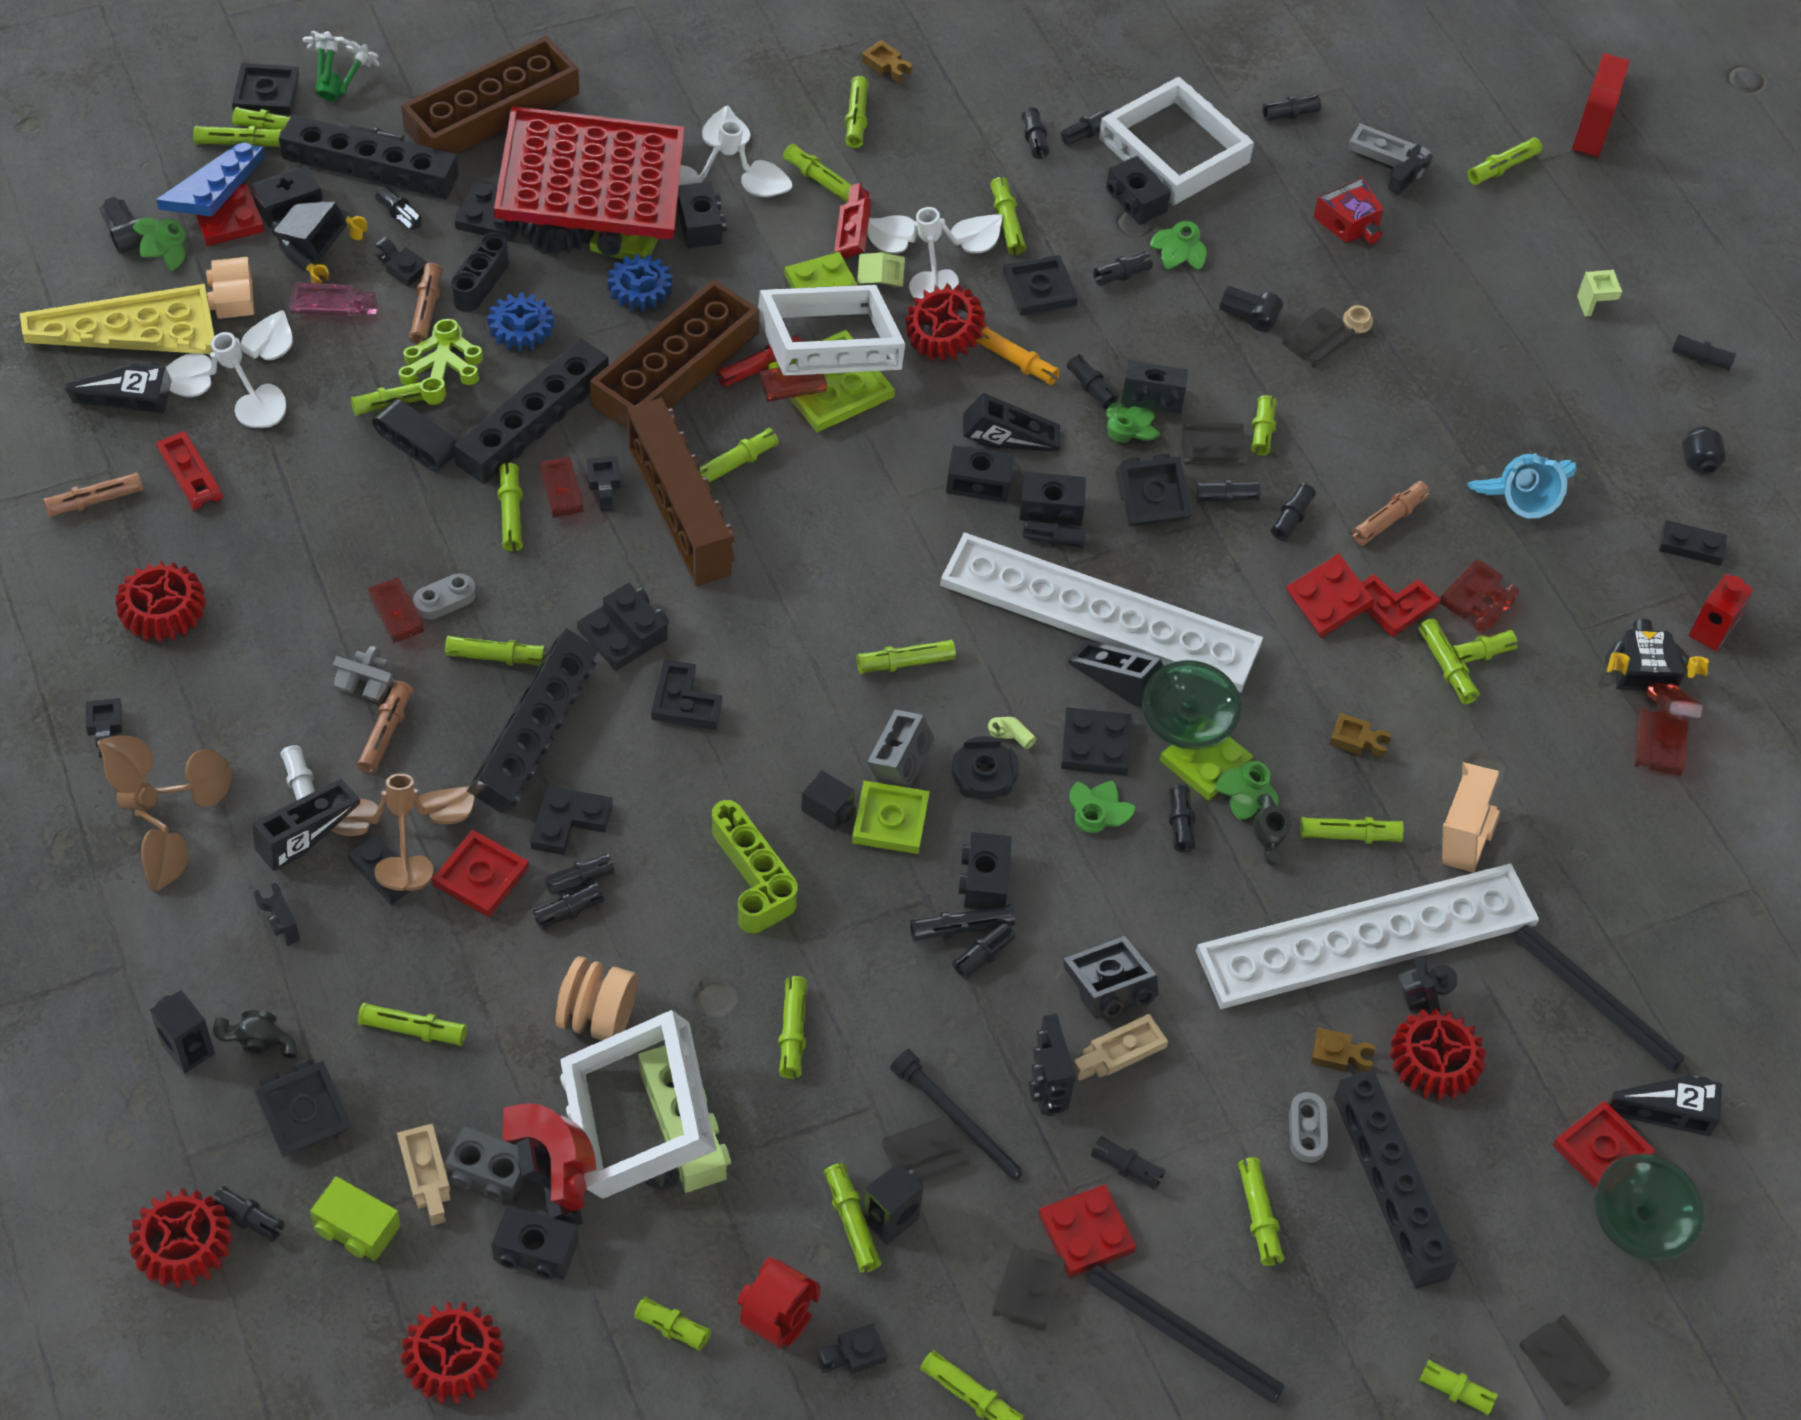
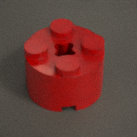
(778, 1303)

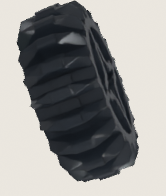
(554, 237)

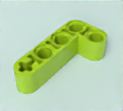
(748, 862)

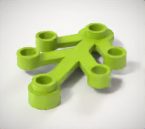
(445, 334)

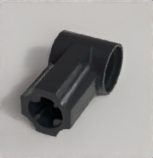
(120, 224)
(1259, 310)

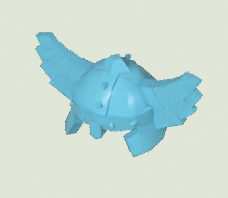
(1530, 484)

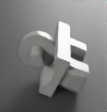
(350, 672)

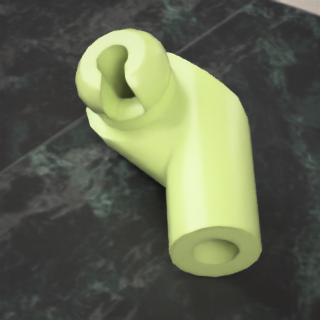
(1011, 729)

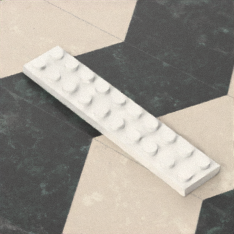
(1096, 608)
(1365, 935)

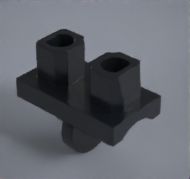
(1422, 987)

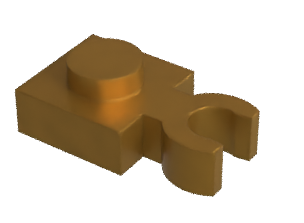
(886, 59)
(1354, 735)
(1335, 1051)

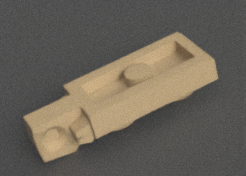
(1120, 1048)
(425, 1170)

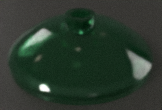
(1195, 690)
(1660, 1192)

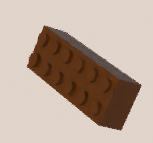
(481, 100)
(677, 352)
(680, 491)

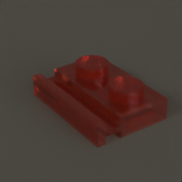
(1661, 742)

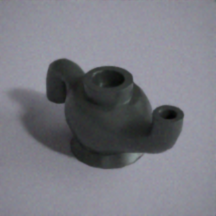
(1271, 827)
(255, 1033)

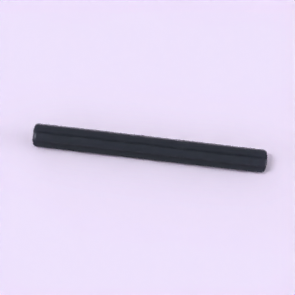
(1600, 998)
(1186, 1334)

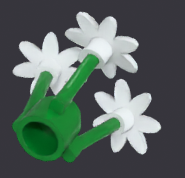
(328, 82)

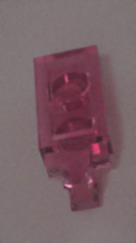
(331, 300)

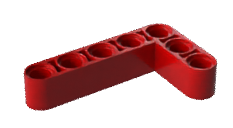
(1601, 105)

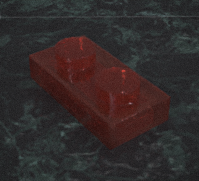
(781, 387)
(561, 487)
(395, 610)
(1675, 701)

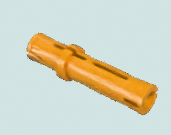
(1028, 361)

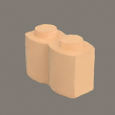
(231, 287)

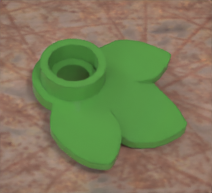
(160, 242)
(1180, 248)
(1130, 423)
(1244, 789)
(1099, 804)

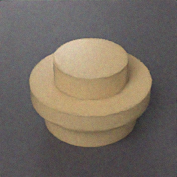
(1358, 318)

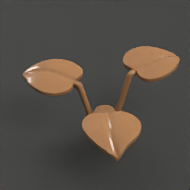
(126, 764)
(441, 806)

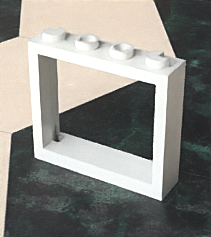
(1127, 145)
(833, 355)
(689, 1090)

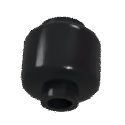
(1703, 450)

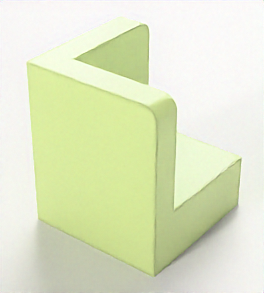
(881, 269)
(1598, 287)

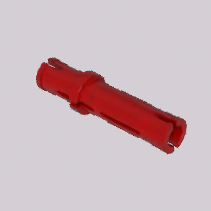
(749, 365)

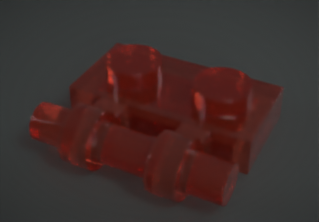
(1472, 588)

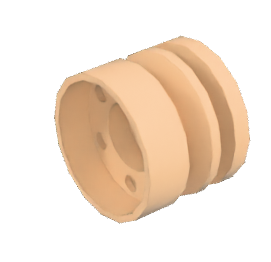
(589, 998)

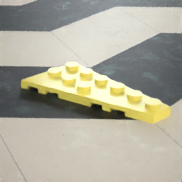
(147, 321)

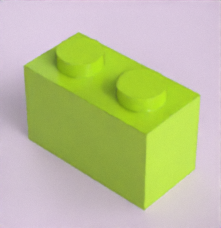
(354, 1219)

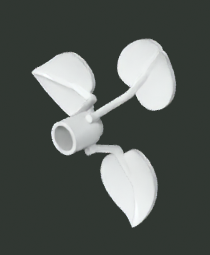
(729, 135)
(894, 232)
(266, 339)

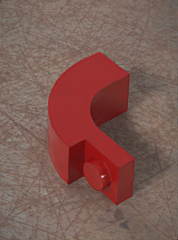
(567, 1145)

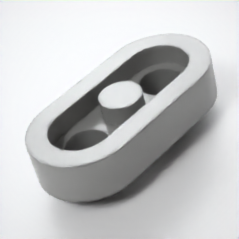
(446, 596)
(1308, 1130)

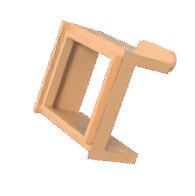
(1470, 818)

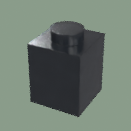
(828, 800)

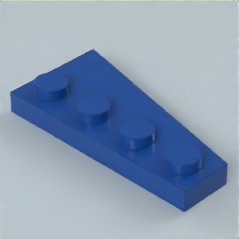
(214, 183)

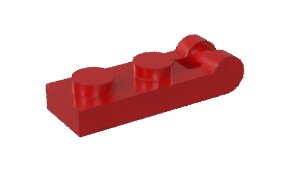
(188, 470)

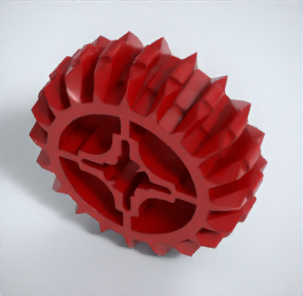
(950, 332)
(155, 593)
(1426, 1066)
(180, 1218)
(480, 1360)

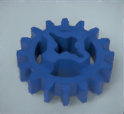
(640, 282)
(520, 321)

